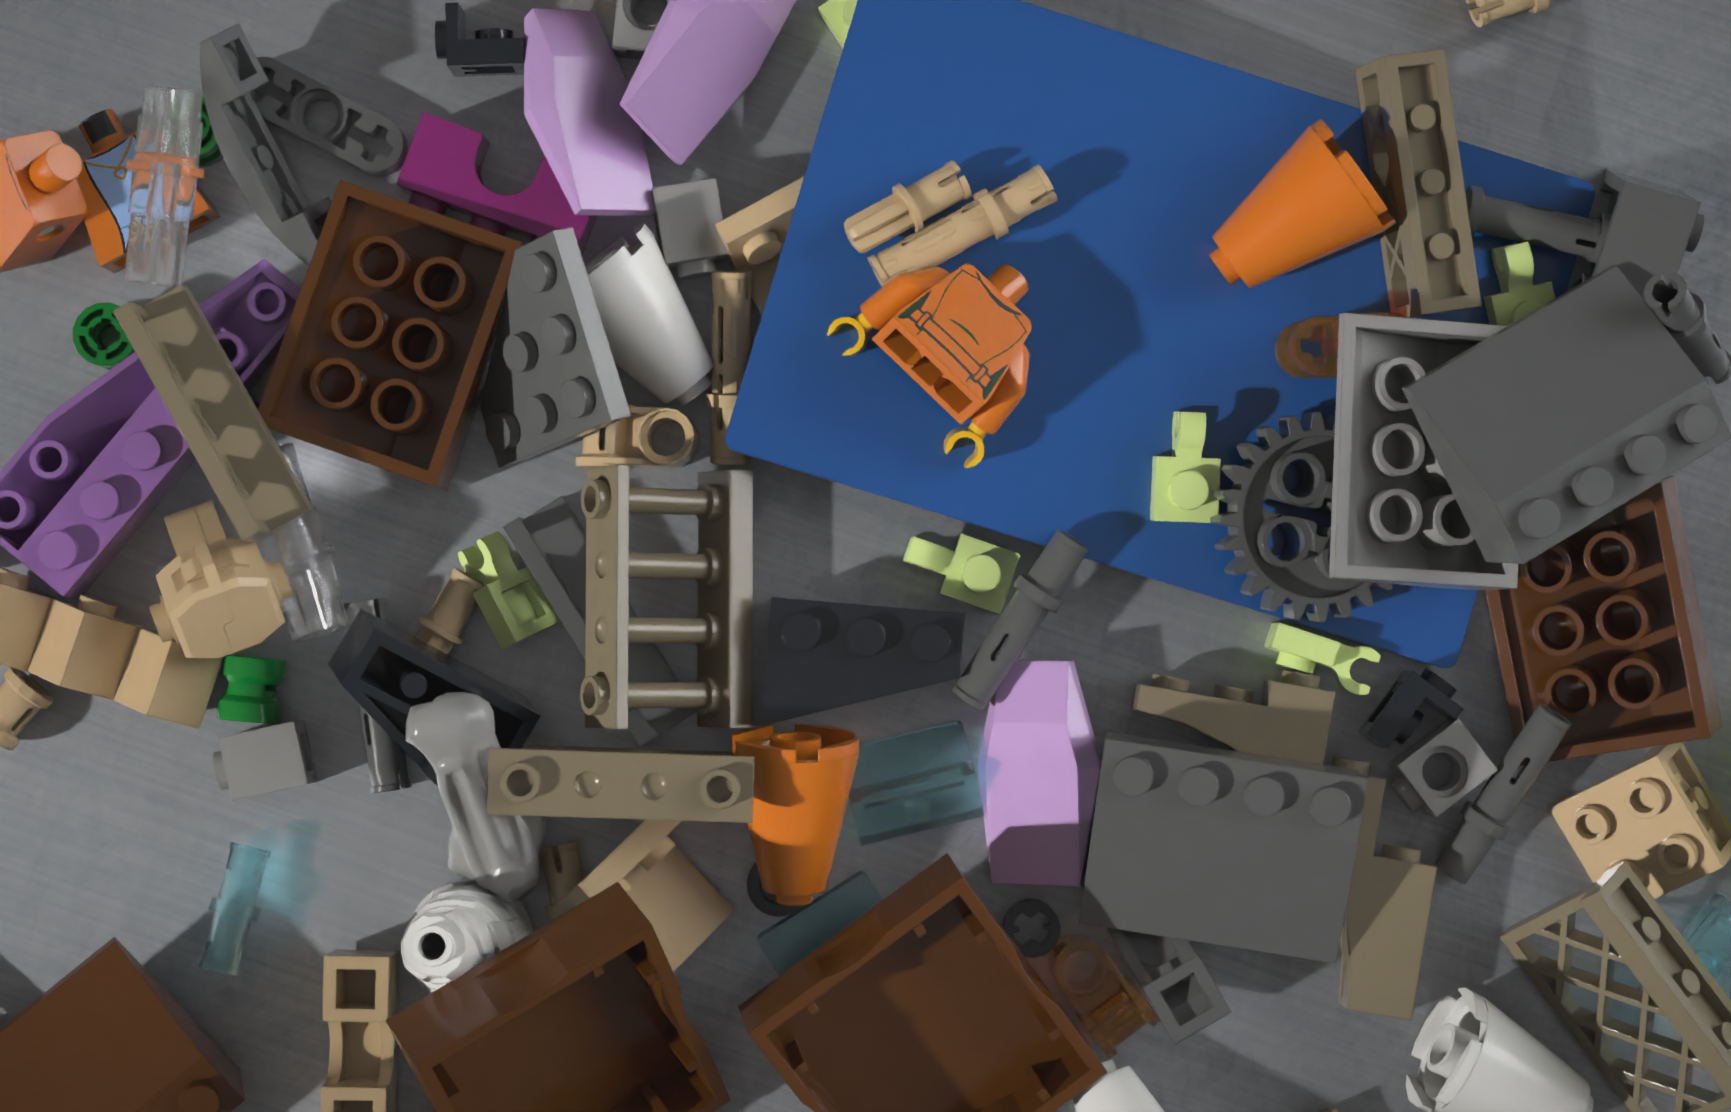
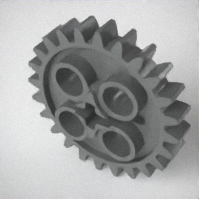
(1301, 572)

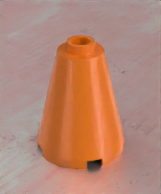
(1299, 212)
(797, 804)

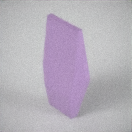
(700, 67)
(577, 115)
(1039, 776)

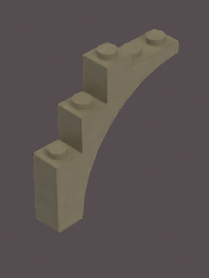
(1387, 891)

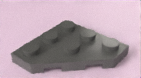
(550, 356)

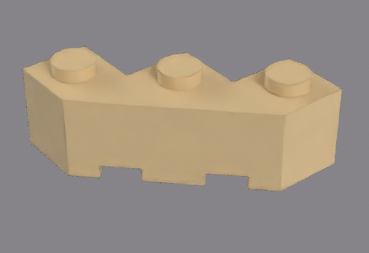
(101, 654)

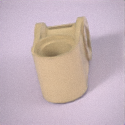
(631, 441)

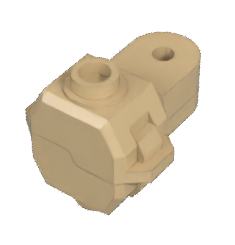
(216, 588)

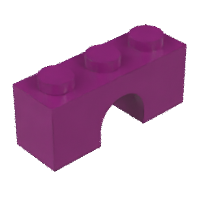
(446, 173)

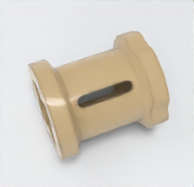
(19, 703)

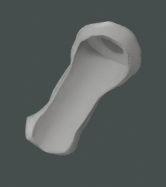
(488, 849)

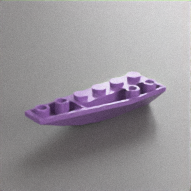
(116, 450)

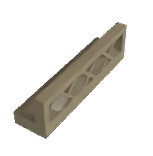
(1421, 183)
(214, 413)

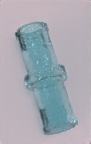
(234, 909)

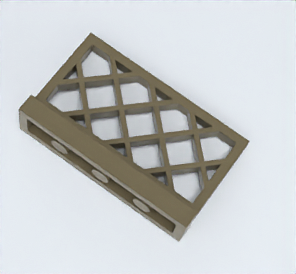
(1672, 983)

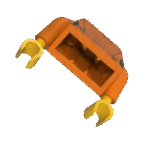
(955, 340)

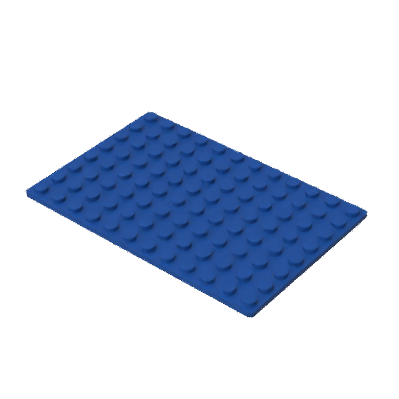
(1118, 295)

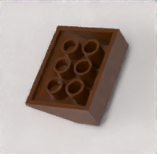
(391, 336)
(1611, 633)
(112, 1045)

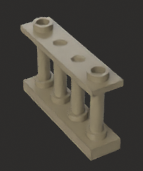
(724, 598)
(621, 783)

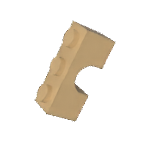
(357, 1000)

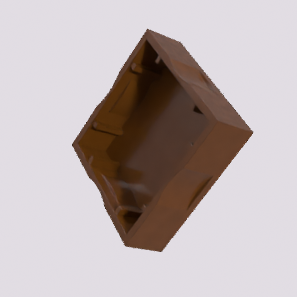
(921, 1013)
(564, 1024)

